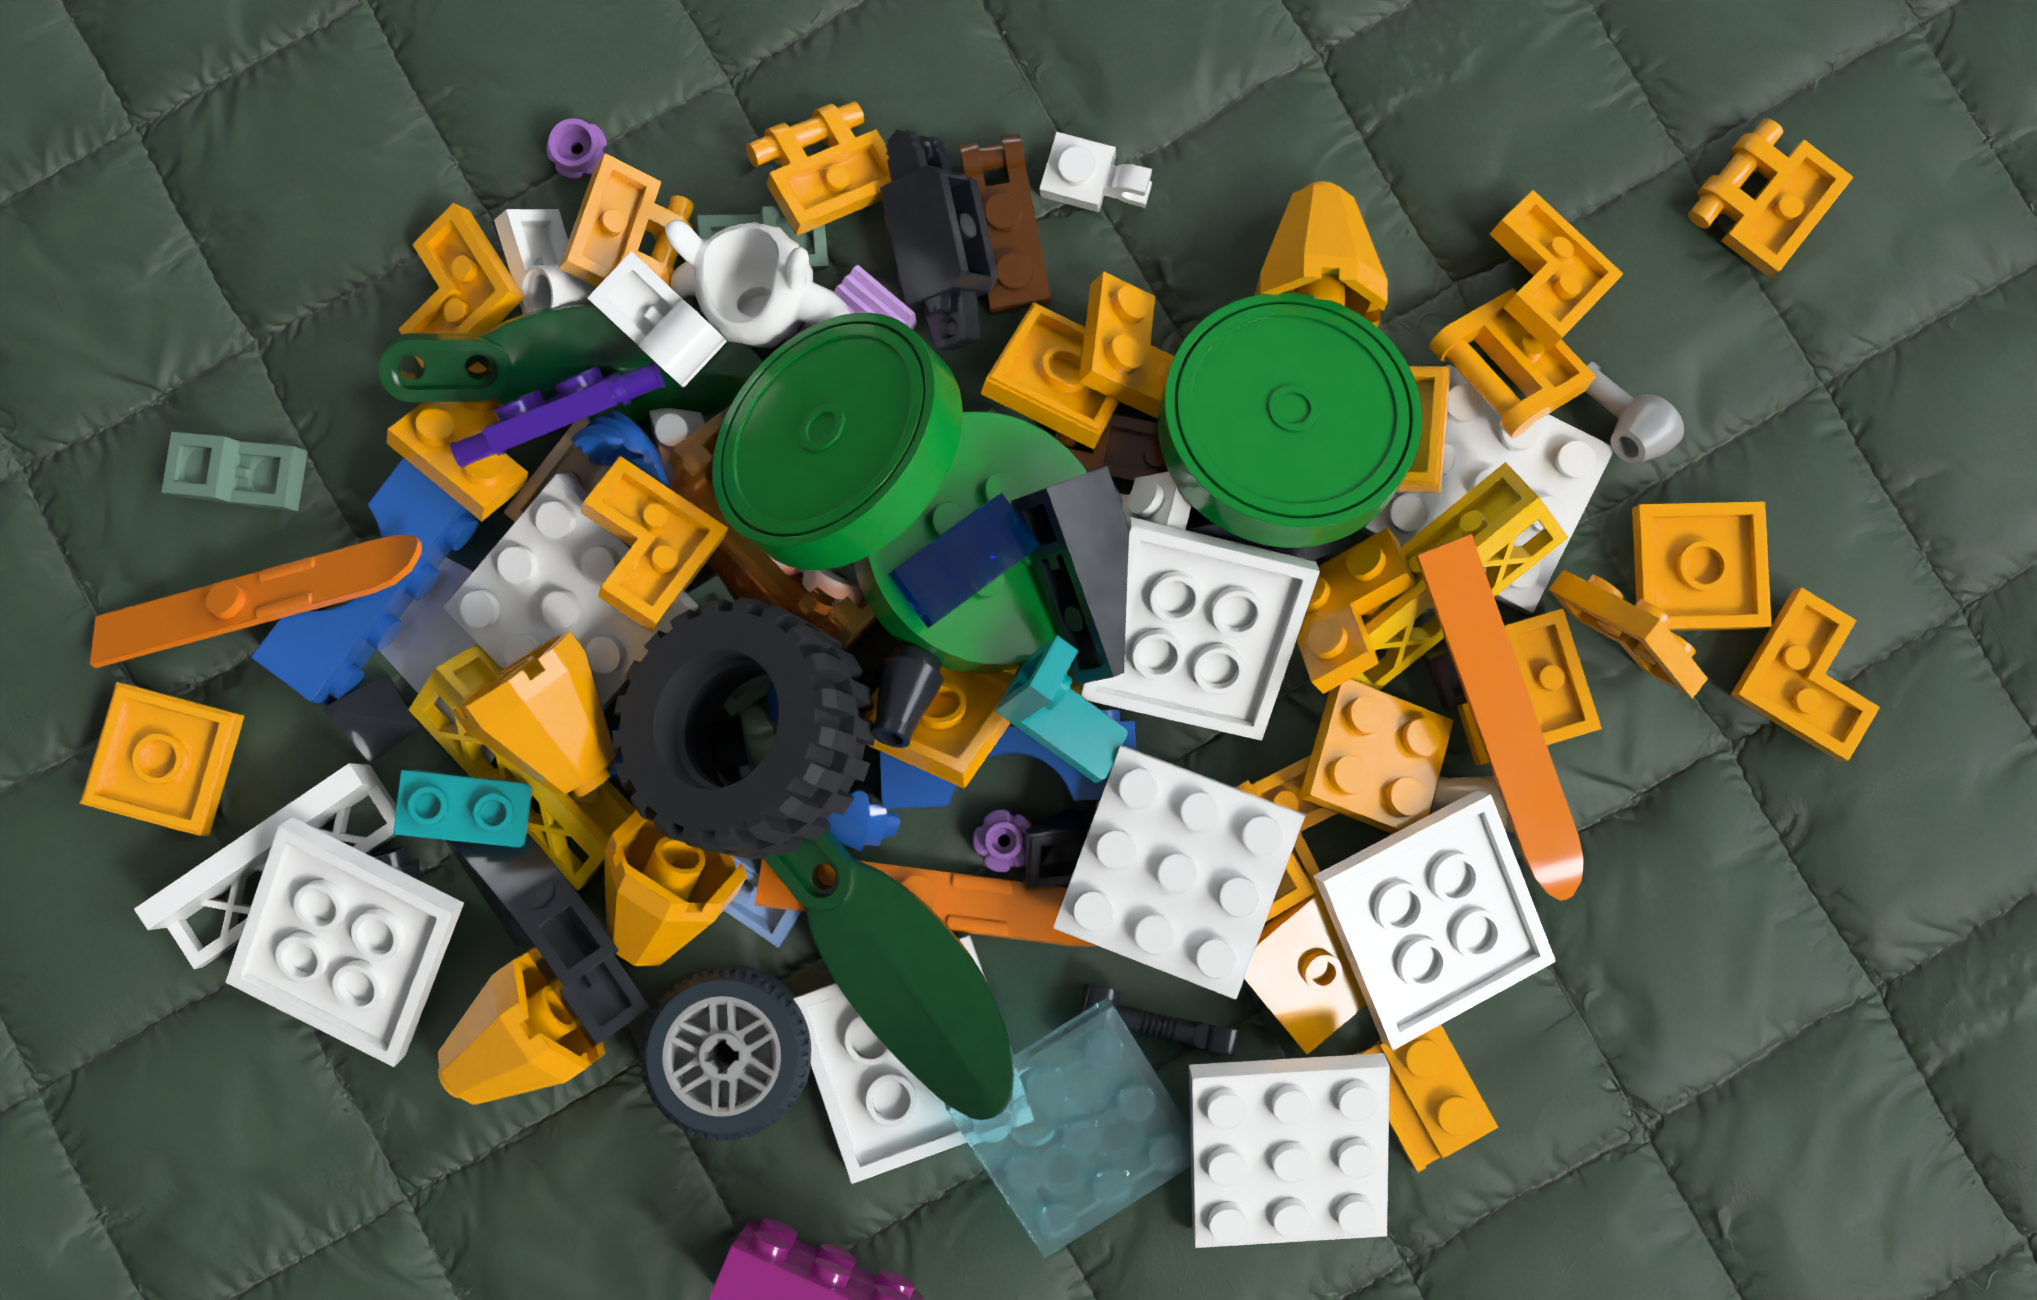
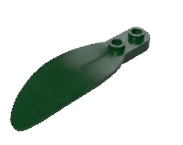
(545, 349)
(905, 976)

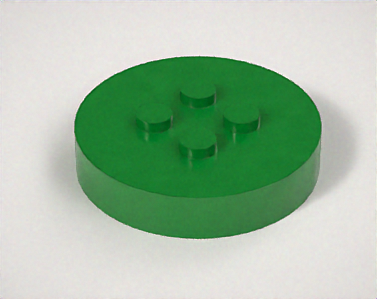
(1289, 420)
(837, 441)
(1009, 615)

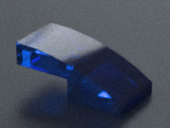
(964, 560)

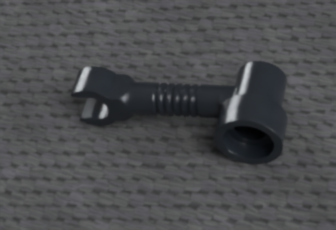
(1177, 1030)

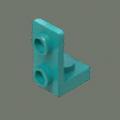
(1057, 716)
(462, 808)

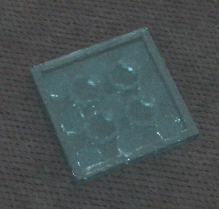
(1081, 1130)

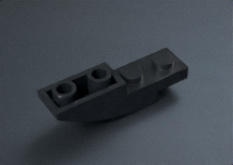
(557, 932)

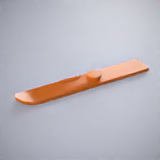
(253, 599)
(1503, 714)
(960, 900)

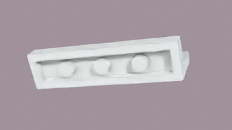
(249, 854)

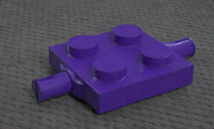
(576, 399)

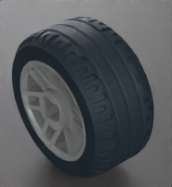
(698, 1084)

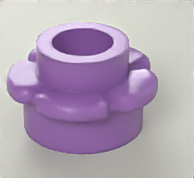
(565, 137)
(986, 840)

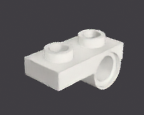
(533, 250)
(657, 319)

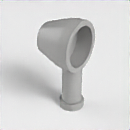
(1645, 425)
(671, 427)

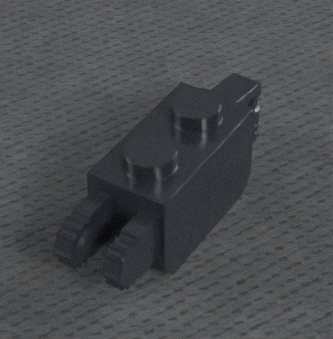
(937, 237)

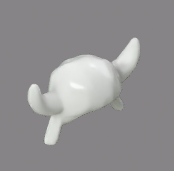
(750, 282)

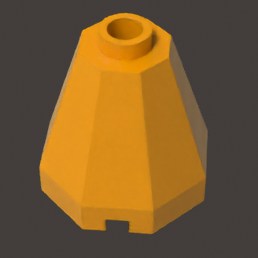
(1326, 253)
(545, 718)
(662, 891)
(513, 1039)

